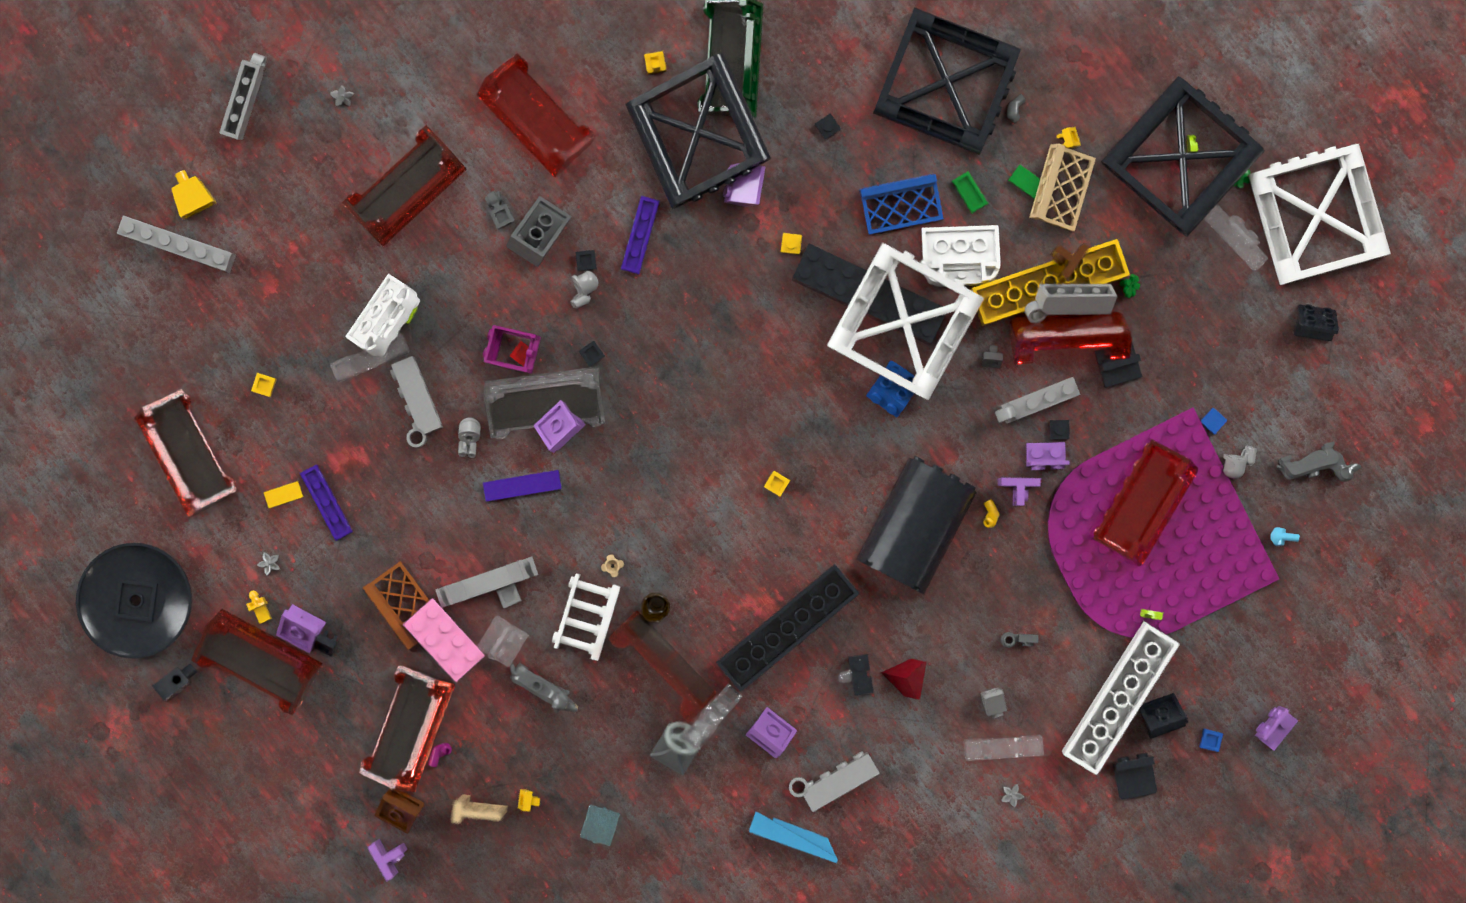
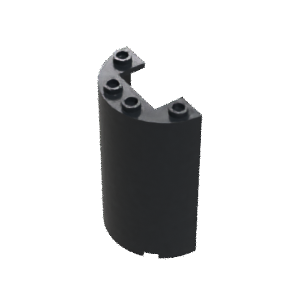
(917, 524)

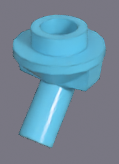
(1279, 536)

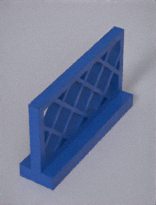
(898, 187)

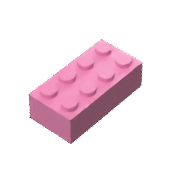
(443, 640)

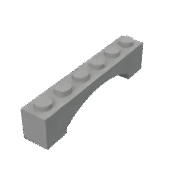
(176, 244)

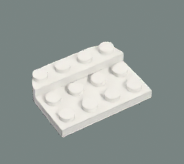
(963, 253)
(383, 316)

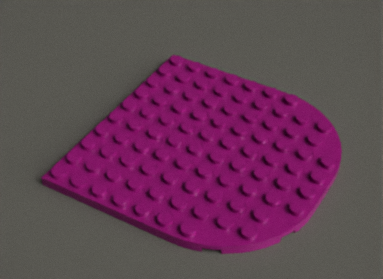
(1198, 563)

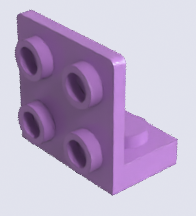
(1046, 454)
(1276, 727)

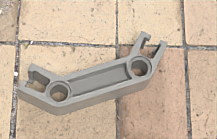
(486, 582)

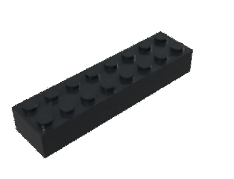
(841, 279)
(787, 627)

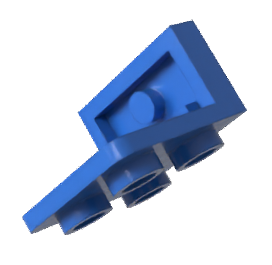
(890, 394)

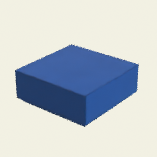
(1213, 421)
(1211, 740)

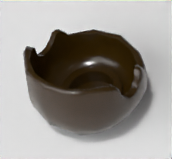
(655, 607)

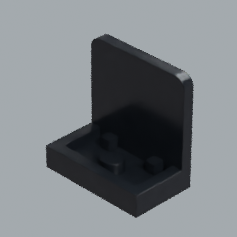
(1135, 776)

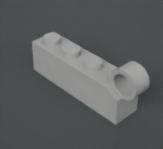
(243, 97)
(1071, 300)
(417, 398)
(1037, 400)
(838, 782)

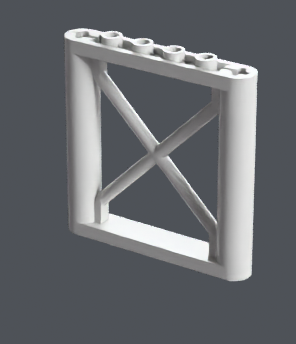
(1353, 165)
(964, 307)

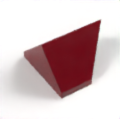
(907, 677)

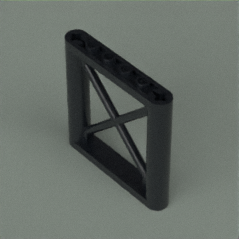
(1175, 96)
(966, 137)
(752, 146)

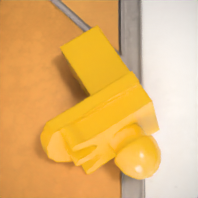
(259, 607)

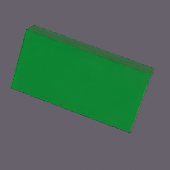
(1025, 181)
(969, 192)

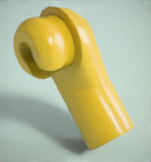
(992, 515)

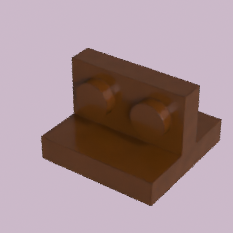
(1063, 256)
(399, 809)

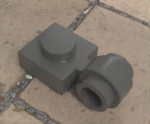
(501, 214)
(1026, 639)

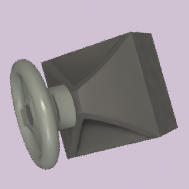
(673, 749)

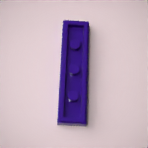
(640, 235)
(522, 485)
(326, 502)

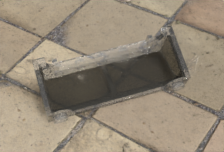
(524, 400)

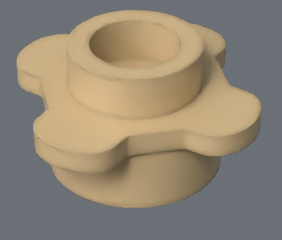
(617, 565)

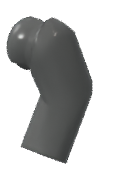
(1013, 108)

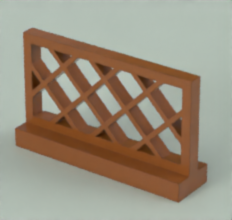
(387, 611)

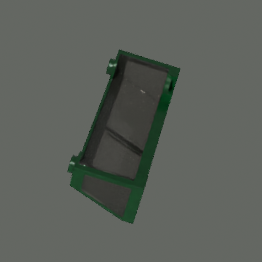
(736, 33)

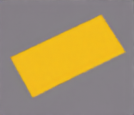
(283, 494)

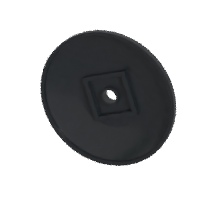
(107, 608)

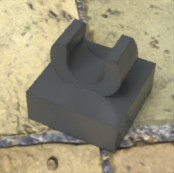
(992, 358)

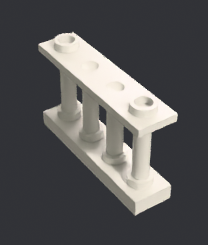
(604, 611)

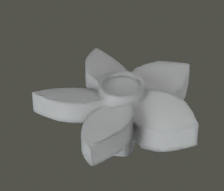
(341, 96)
(269, 563)
(1012, 795)

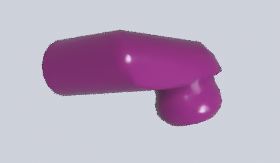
(437, 752)

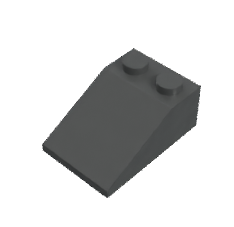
(538, 231)

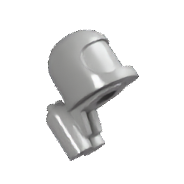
(584, 285)
(468, 434)
(1236, 464)

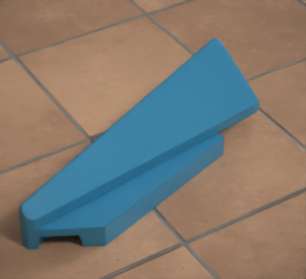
(792, 836)

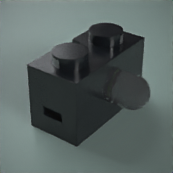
(857, 675)

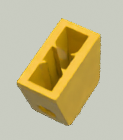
(191, 195)

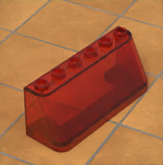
(1070, 332)
(1146, 502)

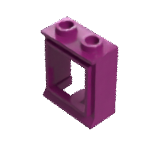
(495, 337)

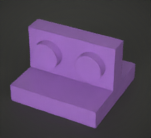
(558, 426)
(1020, 495)
(300, 628)
(771, 733)
(386, 860)

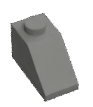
(994, 702)

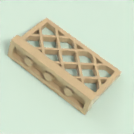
(1048, 181)
(465, 808)

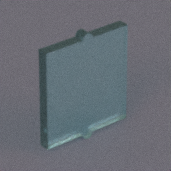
(600, 825)

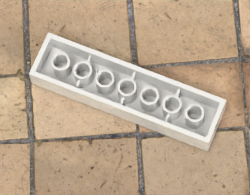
(1120, 698)

